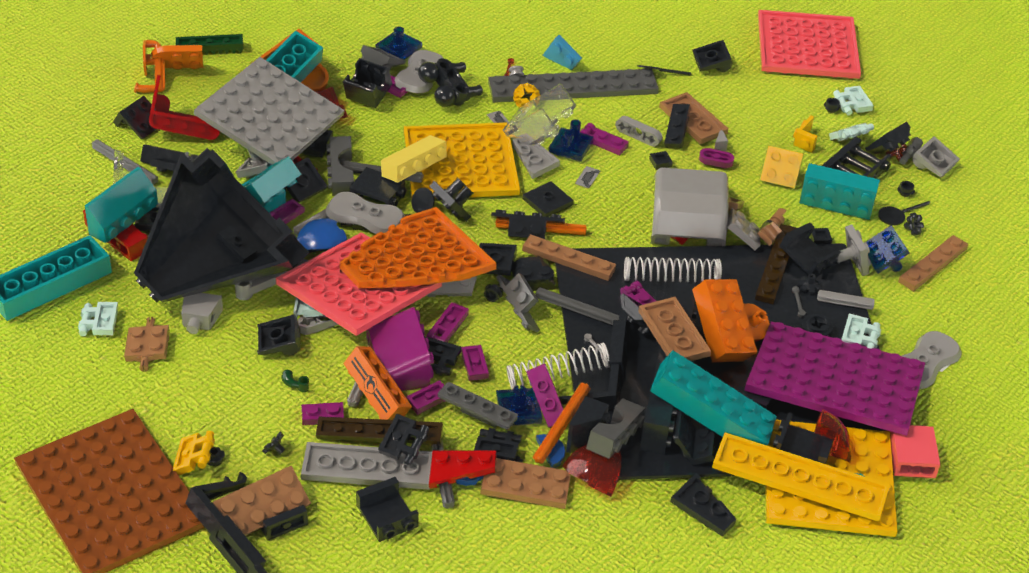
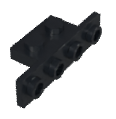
(161, 157)
(524, 225)

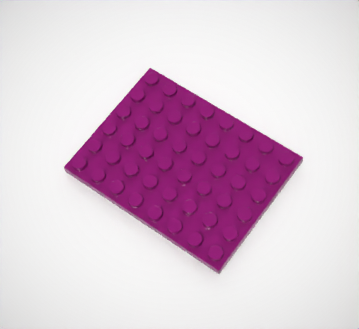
(836, 377)

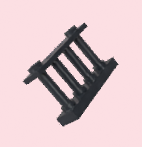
(853, 149)

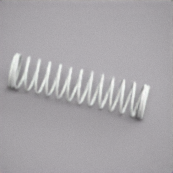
(627, 265)
(604, 355)

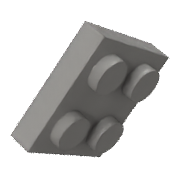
(743, 228)

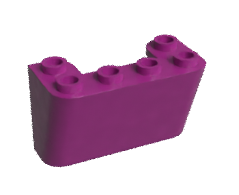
(403, 349)

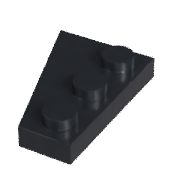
(702, 505)

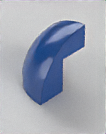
(321, 235)

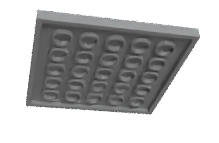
(269, 112)

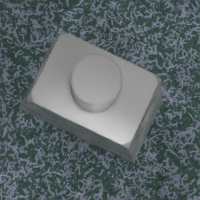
(201, 311)

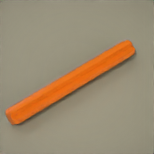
(553, 227)
(561, 423)

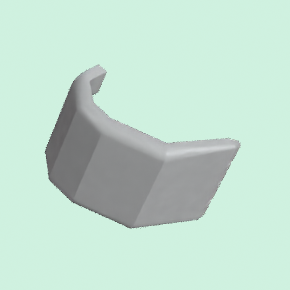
(690, 205)

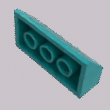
(120, 205)

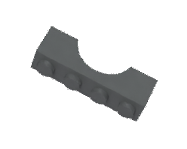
(341, 177)
(608, 438)

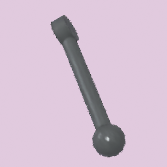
(801, 313)

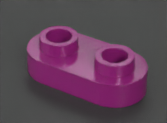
(716, 158)

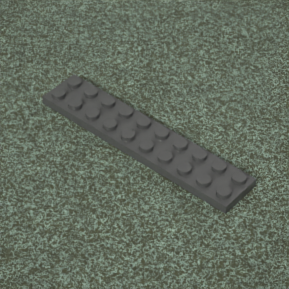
(578, 84)

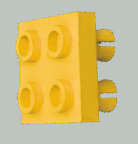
(781, 166)

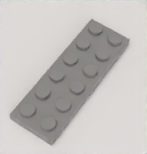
(363, 466)

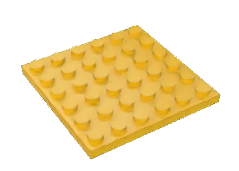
(475, 154)
(869, 457)

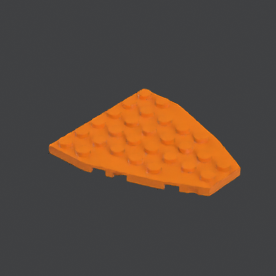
(415, 253)

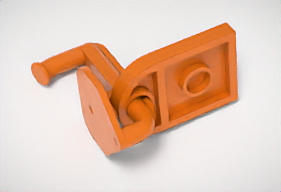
(168, 57)

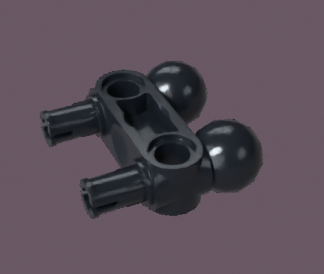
(452, 86)

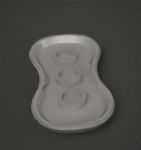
(409, 77)
(351, 208)
(937, 352)

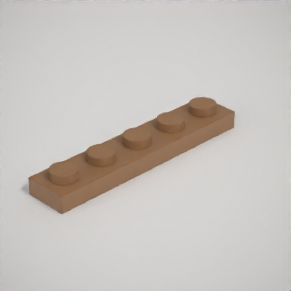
(569, 257)
(933, 263)

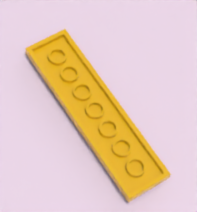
(801, 476)

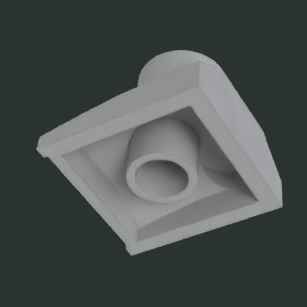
(935, 157)

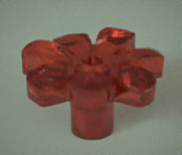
(898, 152)

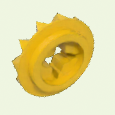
(519, 93)

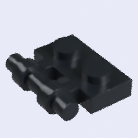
(445, 354)
(397, 437)
(503, 443)

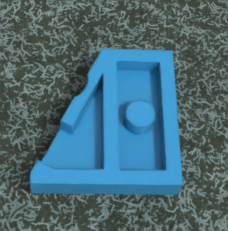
(562, 53)

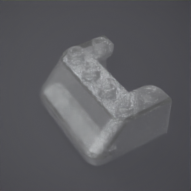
(539, 117)

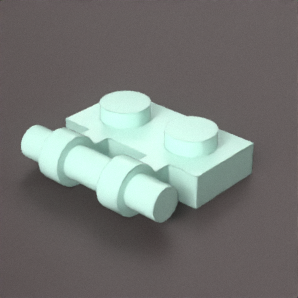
(857, 100)
(851, 132)
(104, 320)
(855, 330)

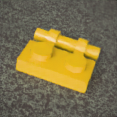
(190, 453)

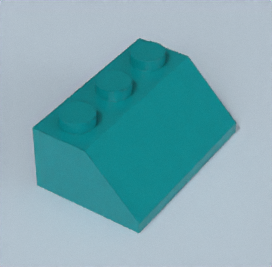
(273, 180)

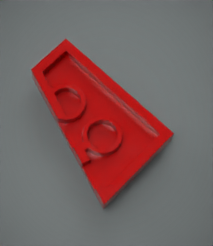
(458, 464)

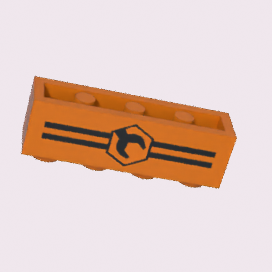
(376, 383)

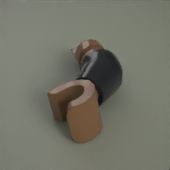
(770, 227)

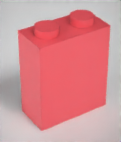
(915, 453)

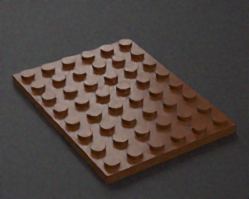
(109, 493)

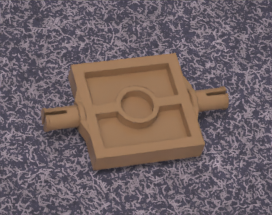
(147, 343)

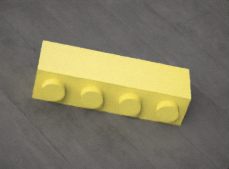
(413, 158)

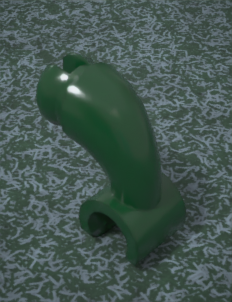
(301, 384)

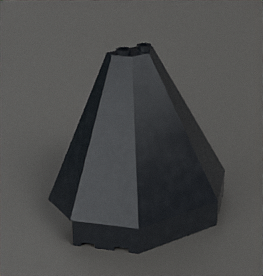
(183, 248)

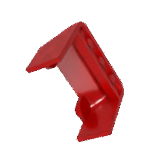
(176, 122)

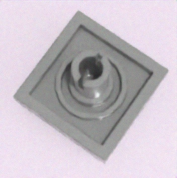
(252, 166)
(856, 250)

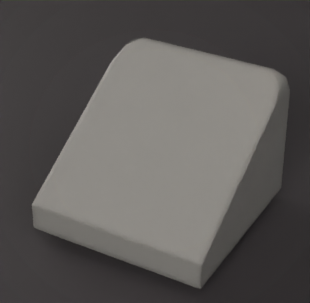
(721, 142)

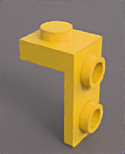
(803, 138)

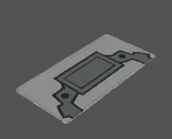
(497, 117)
(587, 177)

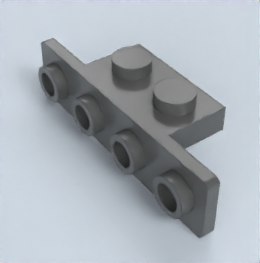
(521, 297)
(477, 406)

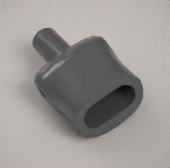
(912, 146)

